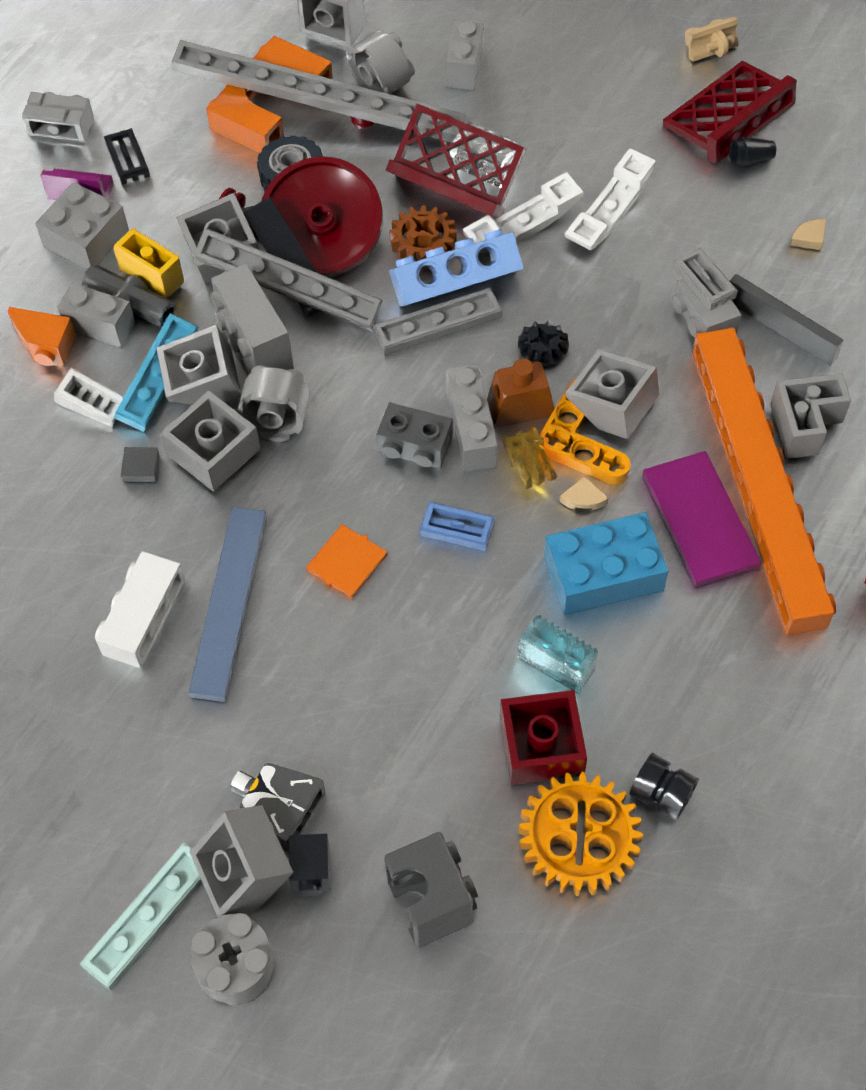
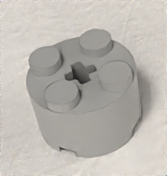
(380, 63)
(274, 402)
(227, 937)

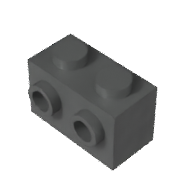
(414, 435)

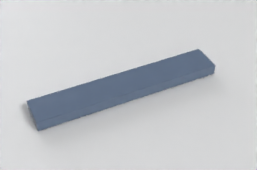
(228, 605)

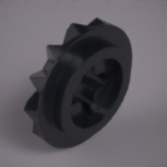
(536, 351)

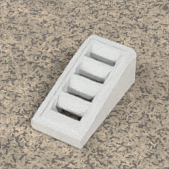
(74, 403)

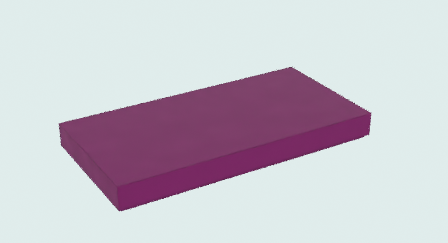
(701, 519)

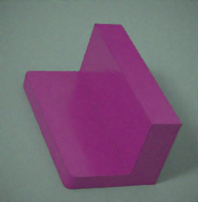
(58, 180)

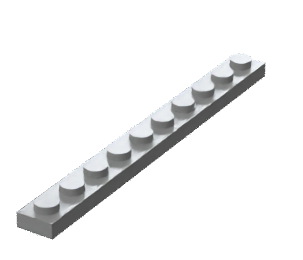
(306, 88)

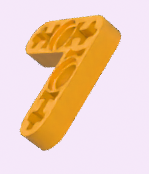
(568, 434)

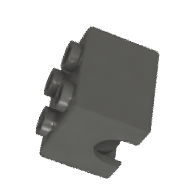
(432, 871)

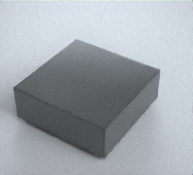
(140, 464)

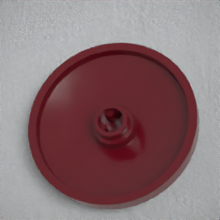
(329, 211)

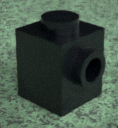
(310, 864)

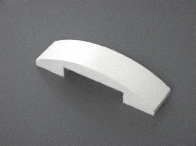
(613, 202)
(532, 216)

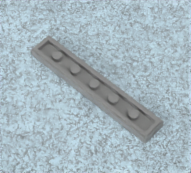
(289, 279)

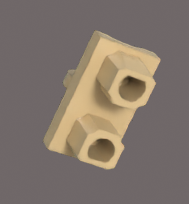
(712, 39)

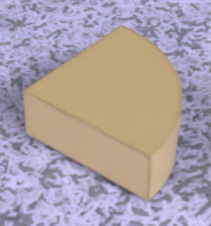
(809, 234)
(584, 495)

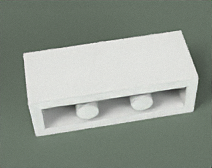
(140, 609)

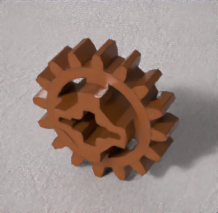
(422, 233)

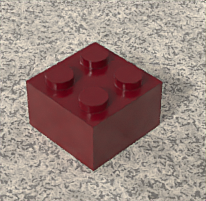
(542, 737)

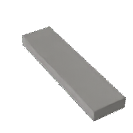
(437, 321)

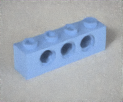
(504, 260)

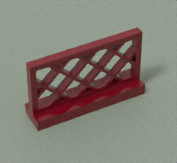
(745, 119)
(453, 187)

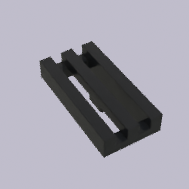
(132, 172)

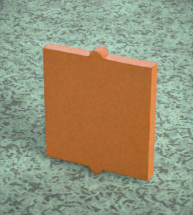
(346, 561)

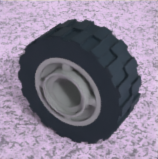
(281, 154)

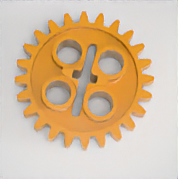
(546, 830)

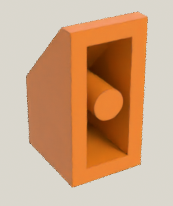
(44, 335)

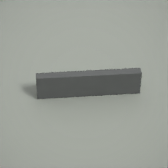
(786, 321)

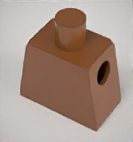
(519, 394)

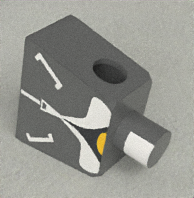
(286, 797)

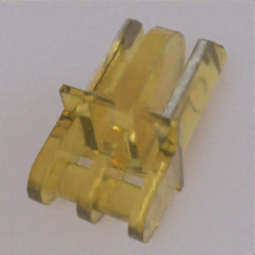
(529, 457)

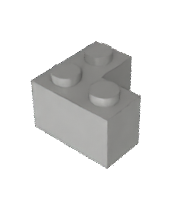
(804, 409)

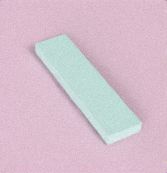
(143, 919)

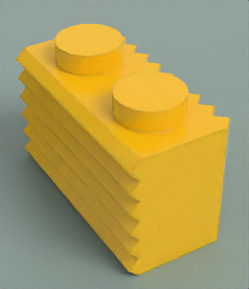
(149, 262)

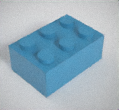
(605, 563)

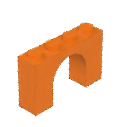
(248, 124)

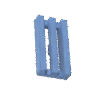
(456, 531)

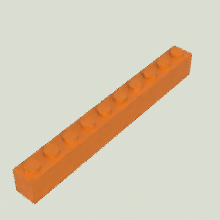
(763, 484)

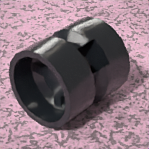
(661, 785)

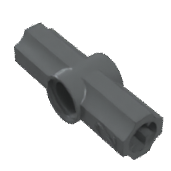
(143, 301)

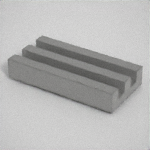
(700, 281)

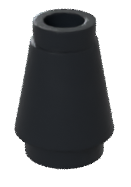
(751, 150)

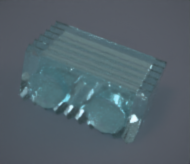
(557, 654)

